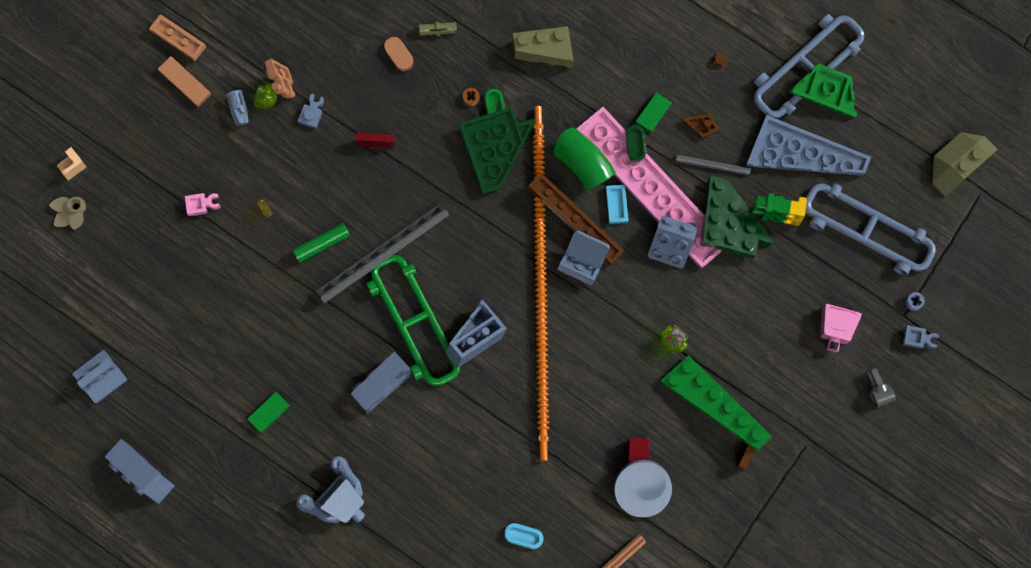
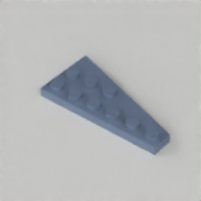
(793, 148)

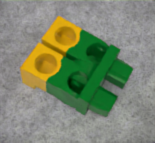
(780, 209)

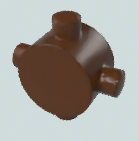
(720, 60)

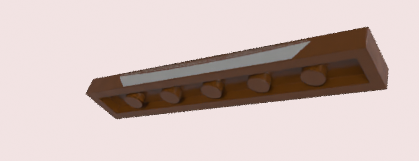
(571, 214)

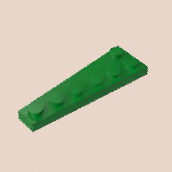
(703, 392)

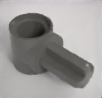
(881, 393)

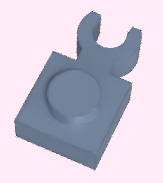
(311, 114)
(916, 337)

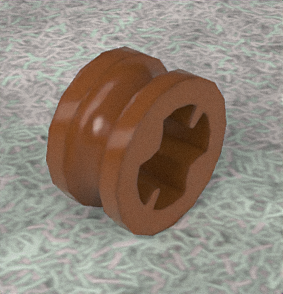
(465, 96)

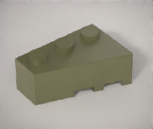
(544, 46)

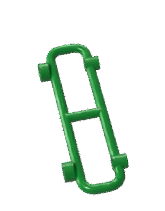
(377, 287)

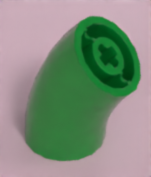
(583, 158)

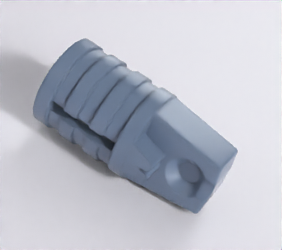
(237, 107)

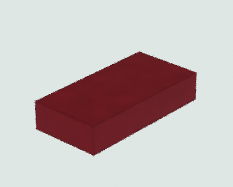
(375, 140)

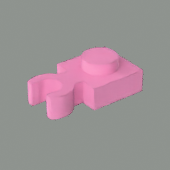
(198, 204)

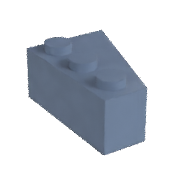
(476, 335)
(381, 382)
(138, 471)

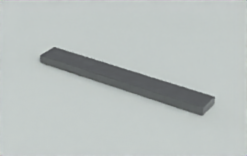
(381, 253)

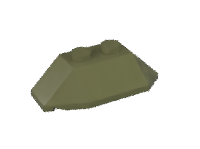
(959, 160)

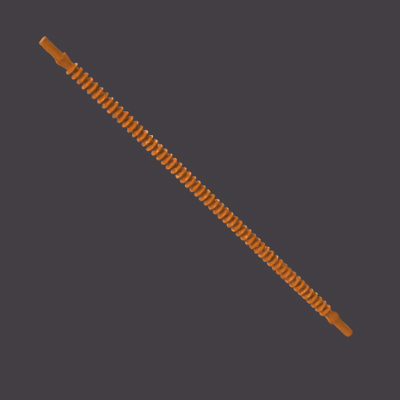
(543, 435)

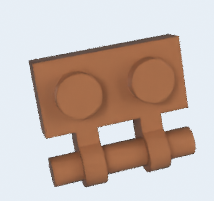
(281, 78)

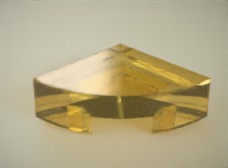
(264, 208)

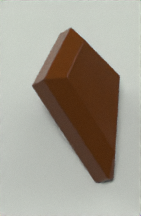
(702, 124)

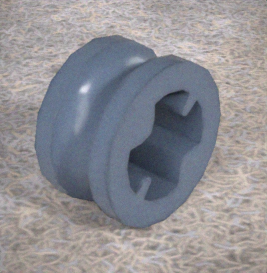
(909, 303)

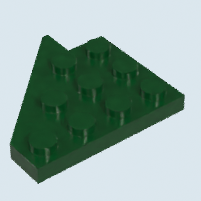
(494, 146)
(729, 221)

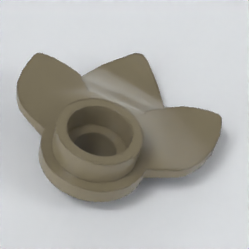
(66, 212)

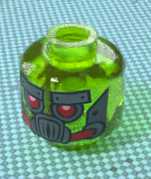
(674, 339)

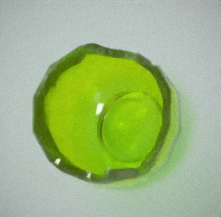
(265, 96)

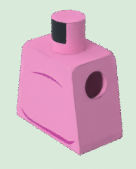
(838, 325)

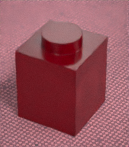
(637, 449)

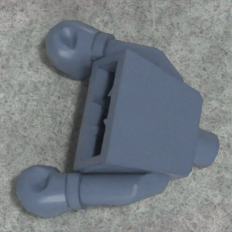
(341, 498)

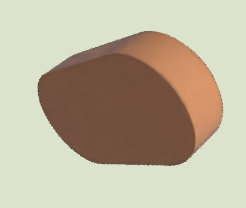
(398, 54)

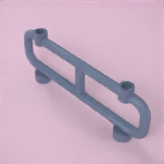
(828, 24)
(903, 264)

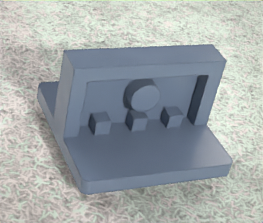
(99, 376)

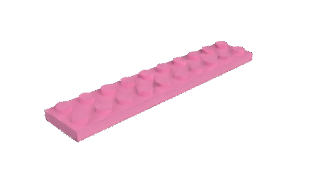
(647, 181)

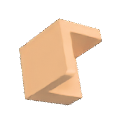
(71, 165)

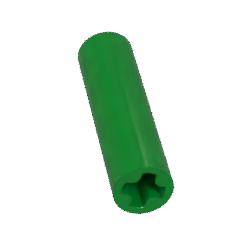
(321, 242)

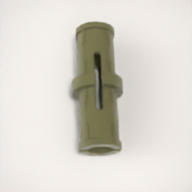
(438, 28)

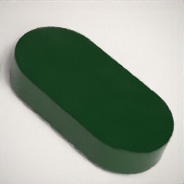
(635, 143)

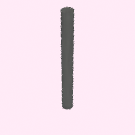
(712, 164)

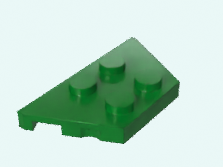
(828, 89)

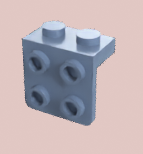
(672, 242)
(584, 257)

